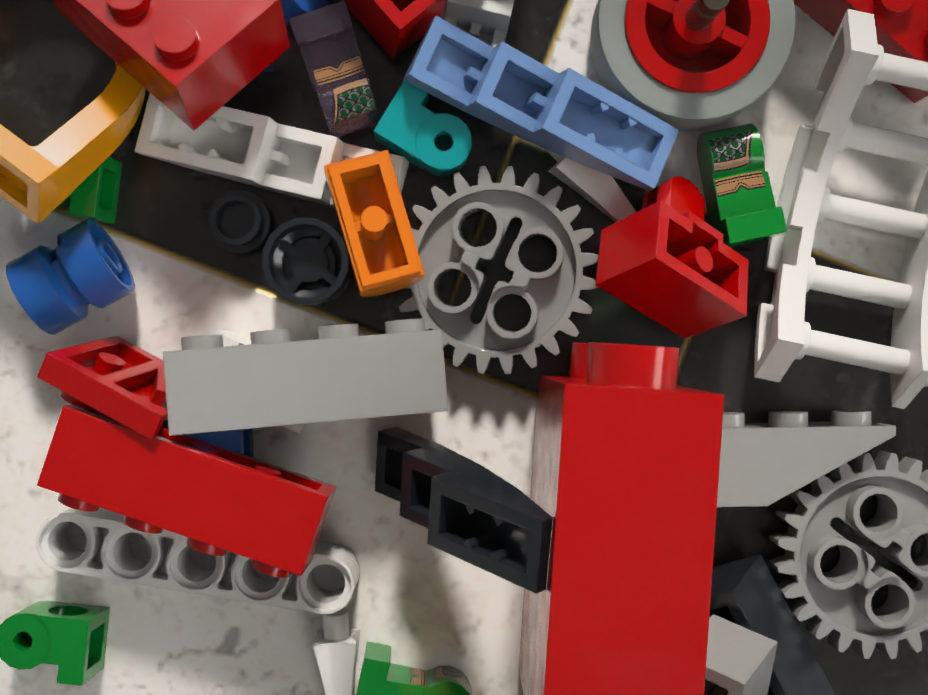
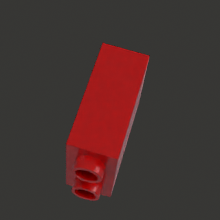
(633, 506)

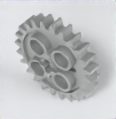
(549, 293)
(841, 598)

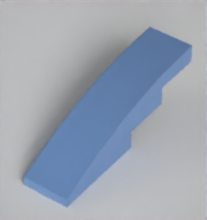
(541, 105)

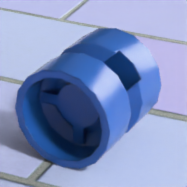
(62, 282)

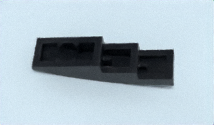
(465, 508)

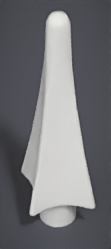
(594, 186)
(337, 653)

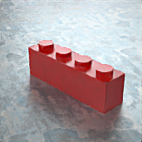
(189, 489)

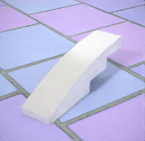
(251, 150)

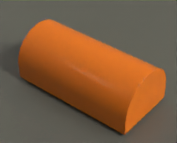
(374, 224)

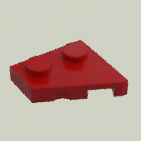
(113, 380)

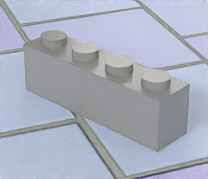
(304, 380)

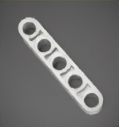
(172, 568)

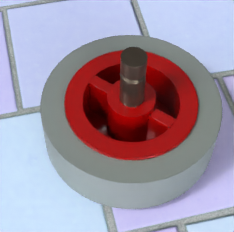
(691, 57)

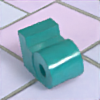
(424, 138)

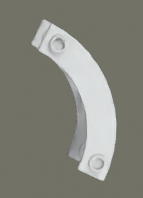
(806, 201)

